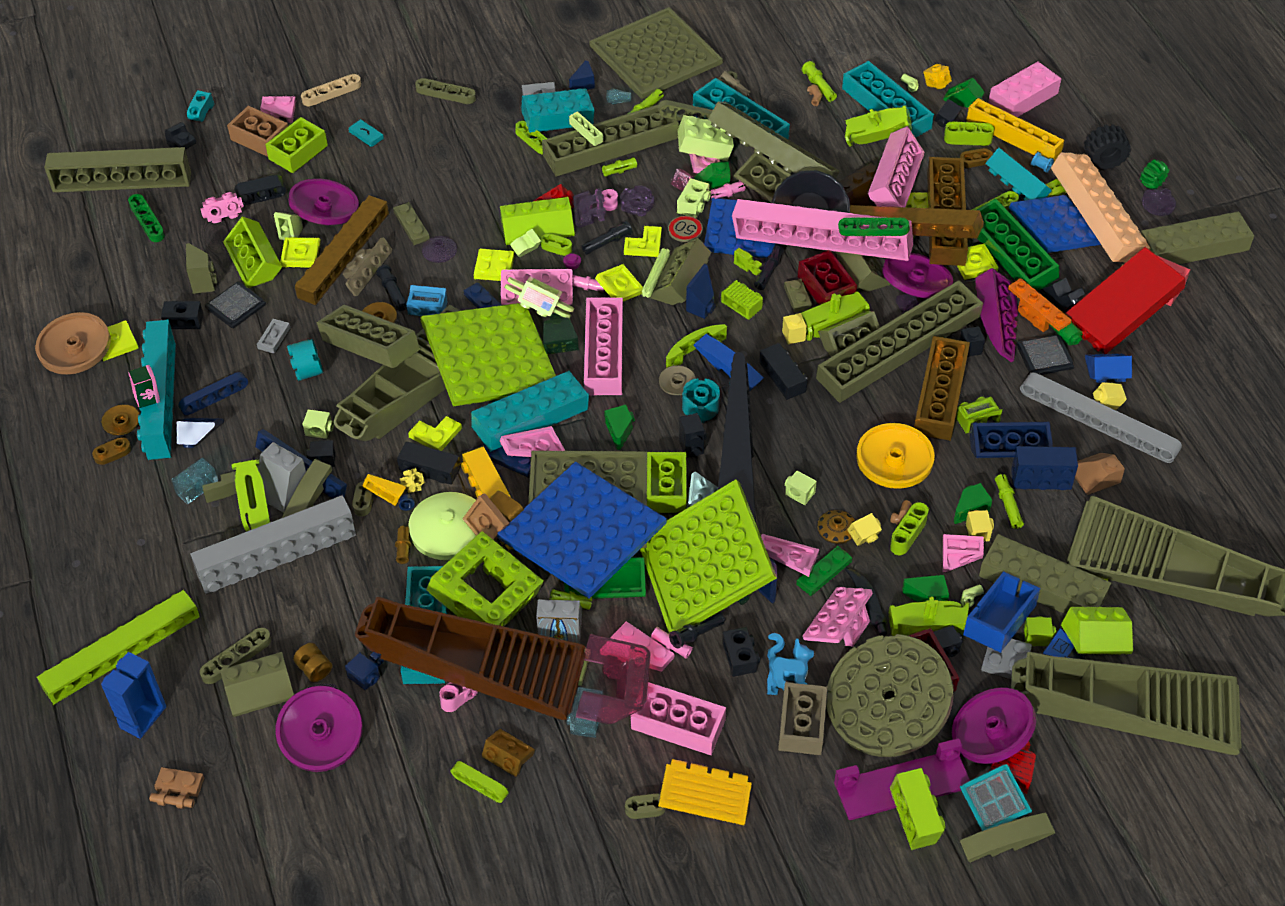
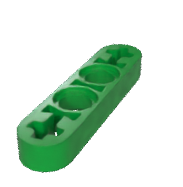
(147, 217)
(873, 229)

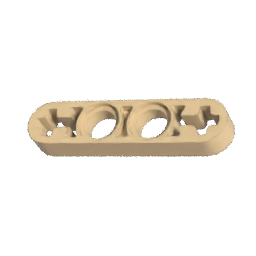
(309, 96)

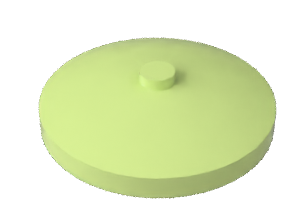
(438, 525)

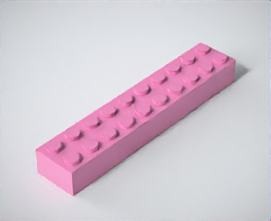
(814, 230)

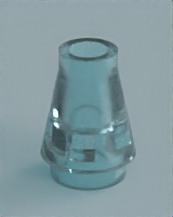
(617, 96)

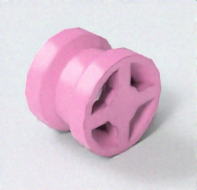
(610, 202)

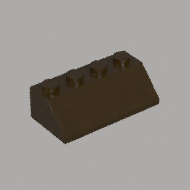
(858, 185)

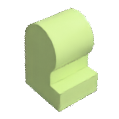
(526, 243)

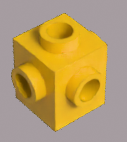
(937, 76)

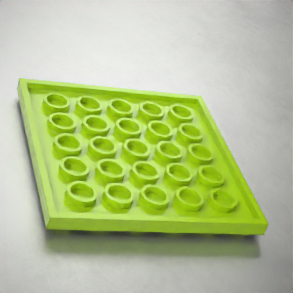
(487, 352)
(707, 558)

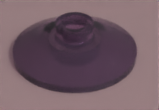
(439, 249)

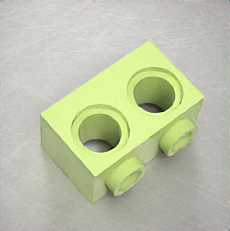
(693, 198)

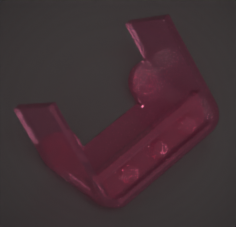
(620, 661)

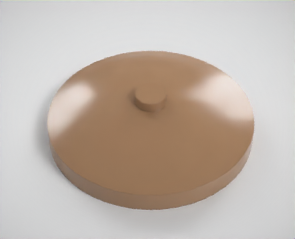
(73, 343)

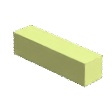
(585, 128)

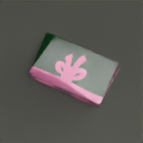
(144, 386)

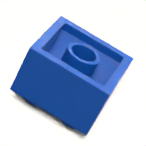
(1109, 367)

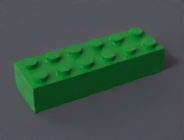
(1015, 247)

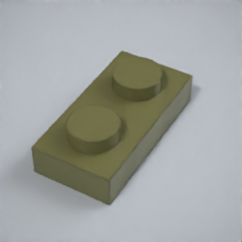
(797, 295)

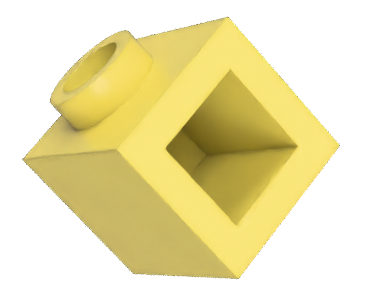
(794, 328)
(1110, 395)
(979, 524)
(865, 530)

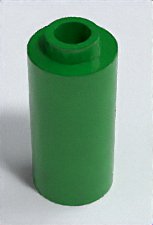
(1069, 334)

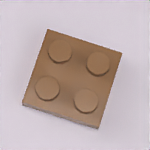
(485, 517)

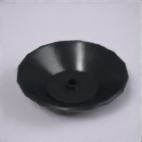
(812, 190)

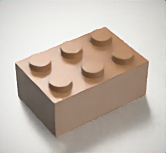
(255, 129)

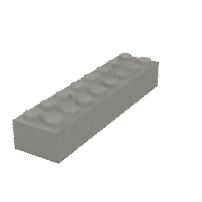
(273, 544)

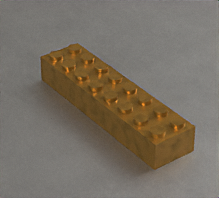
(946, 191)

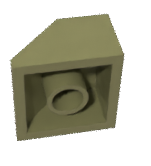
(200, 270)

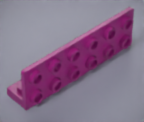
(871, 792)

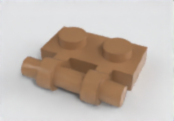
(177, 782)

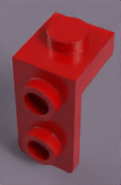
(558, 192)

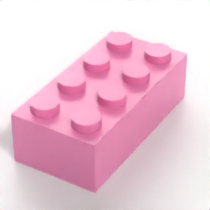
(1025, 90)
(680, 719)

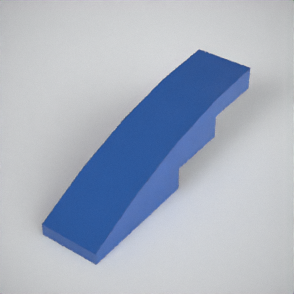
(722, 357)

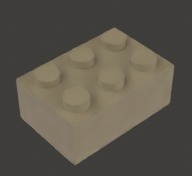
(803, 718)

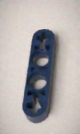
(189, 405)

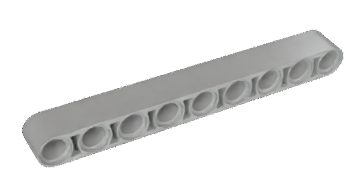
(1101, 417)

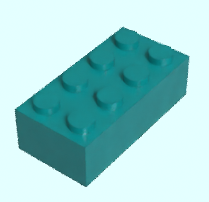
(553, 109)

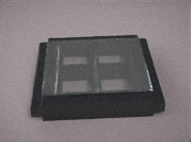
(235, 304)
(1045, 355)

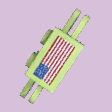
(539, 297)

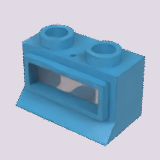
(426, 300)

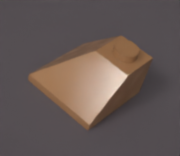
(1099, 472)

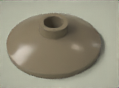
(674, 379)

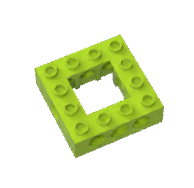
(518, 580)

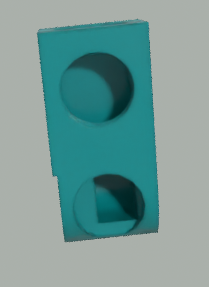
(199, 107)

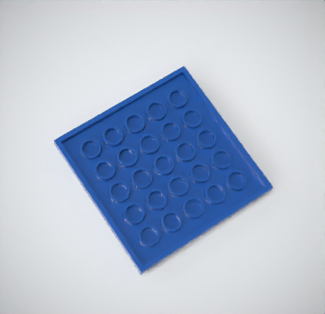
(582, 529)

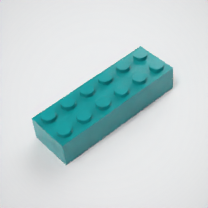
(718, 91)
(879, 92)
(530, 409)
(417, 596)

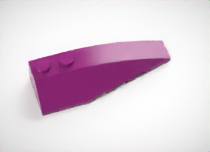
(998, 311)

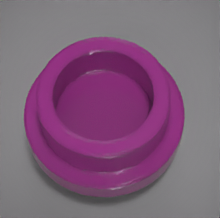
(572, 261)

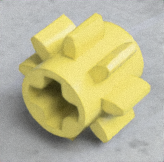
(412, 480)

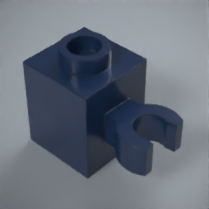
(364, 670)

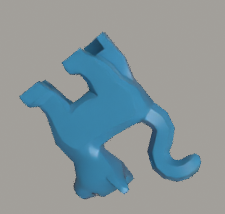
(786, 669)

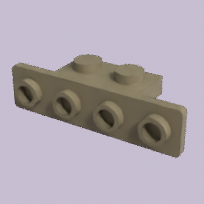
(364, 266)

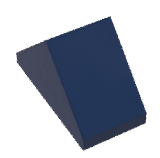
(582, 78)

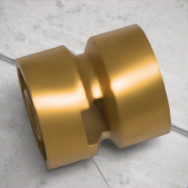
(312, 662)

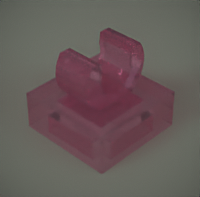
(681, 179)

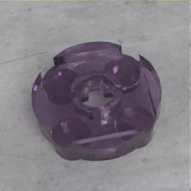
(637, 207)

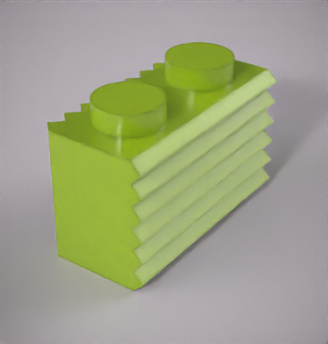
(742, 299)

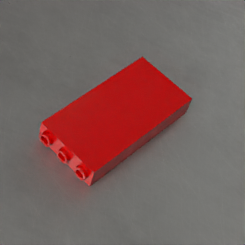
(1125, 300)

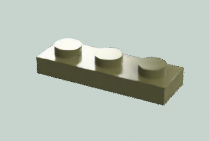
(411, 223)

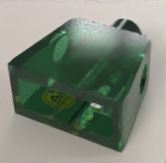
(559, 335)

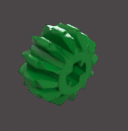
(1154, 174)

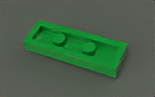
(824, 571)

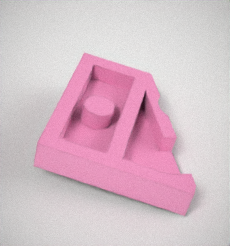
(279, 107)
(960, 550)

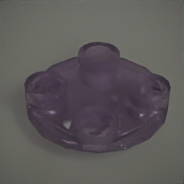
(1159, 202)

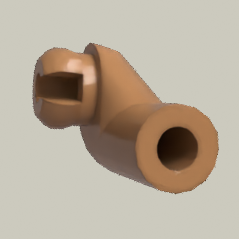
(814, 90)
(897, 518)

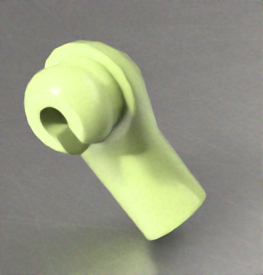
(912, 82)

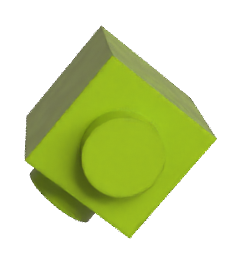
(1039, 631)

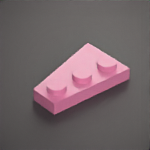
(534, 440)
(791, 554)
(659, 657)

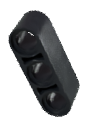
(260, 189)

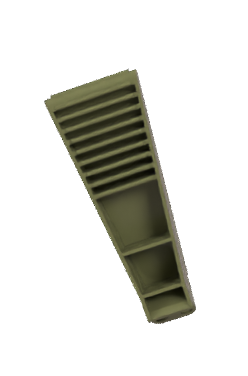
(391, 394)
(1169, 561)
(1135, 699)

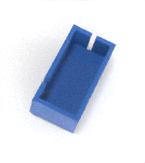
(1001, 612)
(134, 695)

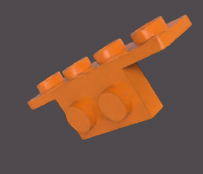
(1038, 308)

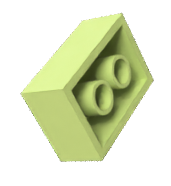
(701, 138)

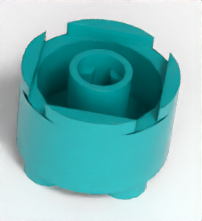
(305, 359)
(701, 398)

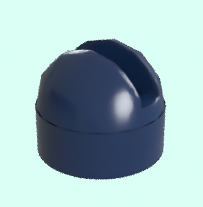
(406, 502)

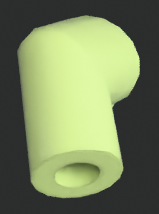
(969, 594)

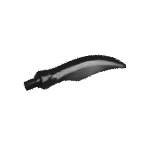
(872, 605)

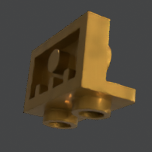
(506, 751)

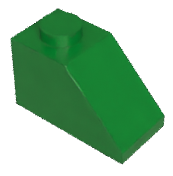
(964, 93)
(715, 175)
(619, 424)
(972, 499)
(924, 587)

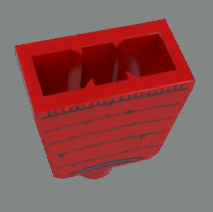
(1021, 767)

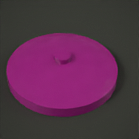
(323, 201)
(917, 276)
(994, 725)
(319, 728)

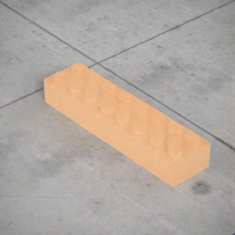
(1099, 206)

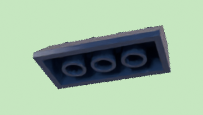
(1001, 439)

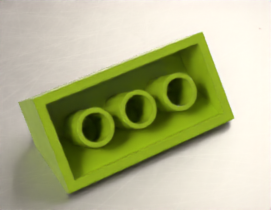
(542, 216)
(252, 253)

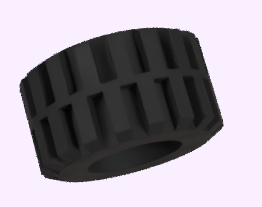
(1107, 147)

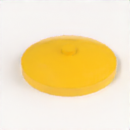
(895, 455)

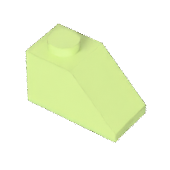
(288, 225)

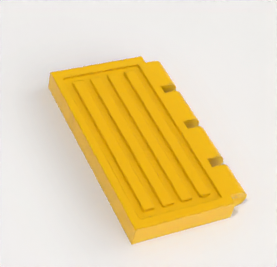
(705, 793)

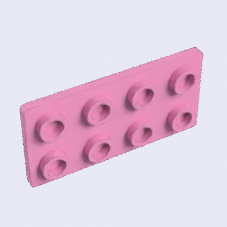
(557, 278)
(841, 617)

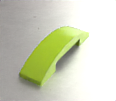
(685, 345)

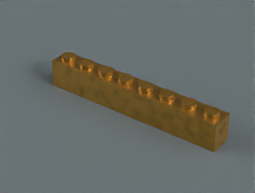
(931, 221)
(341, 250)

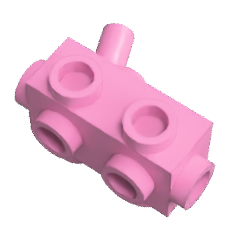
(226, 206)

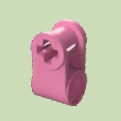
(458, 694)

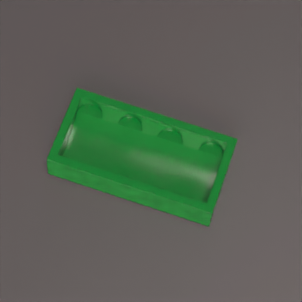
(626, 582)

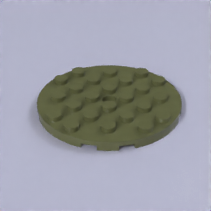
(895, 724)

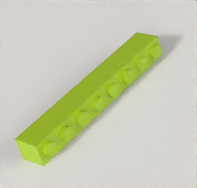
(105, 653)

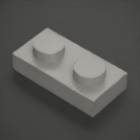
(273, 336)

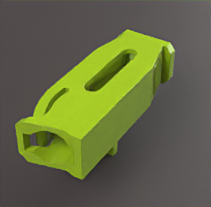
(876, 125)
(833, 312)
(250, 494)
(924, 615)

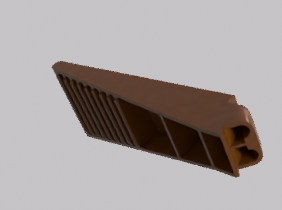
(476, 655)

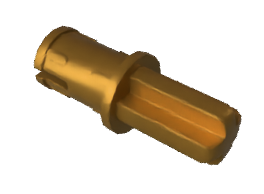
(402, 545)

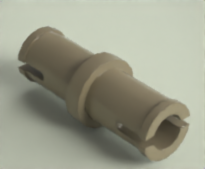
(735, 84)

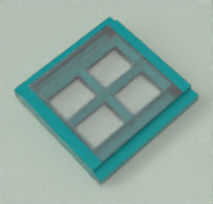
(995, 798)

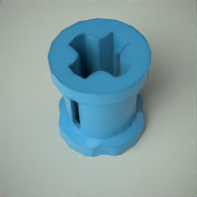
(1042, 162)

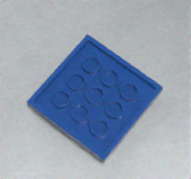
(1054, 223)
(721, 232)

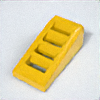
(384, 488)

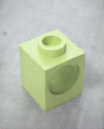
(317, 424)
(800, 487)

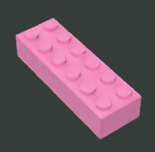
(896, 170)
(603, 346)

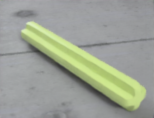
(655, 272)

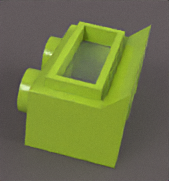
(977, 411)

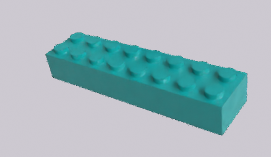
(157, 419)

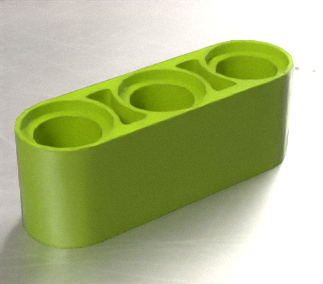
(968, 133)
(909, 528)

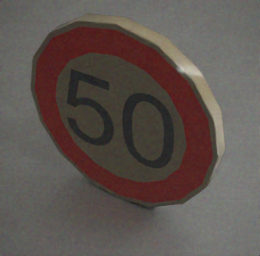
(685, 228)

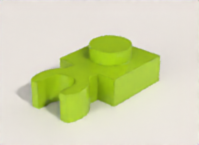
(744, 261)

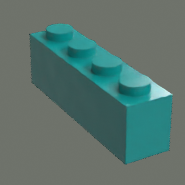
(1016, 175)

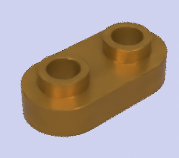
(976, 157)
(111, 451)

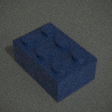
(1044, 468)

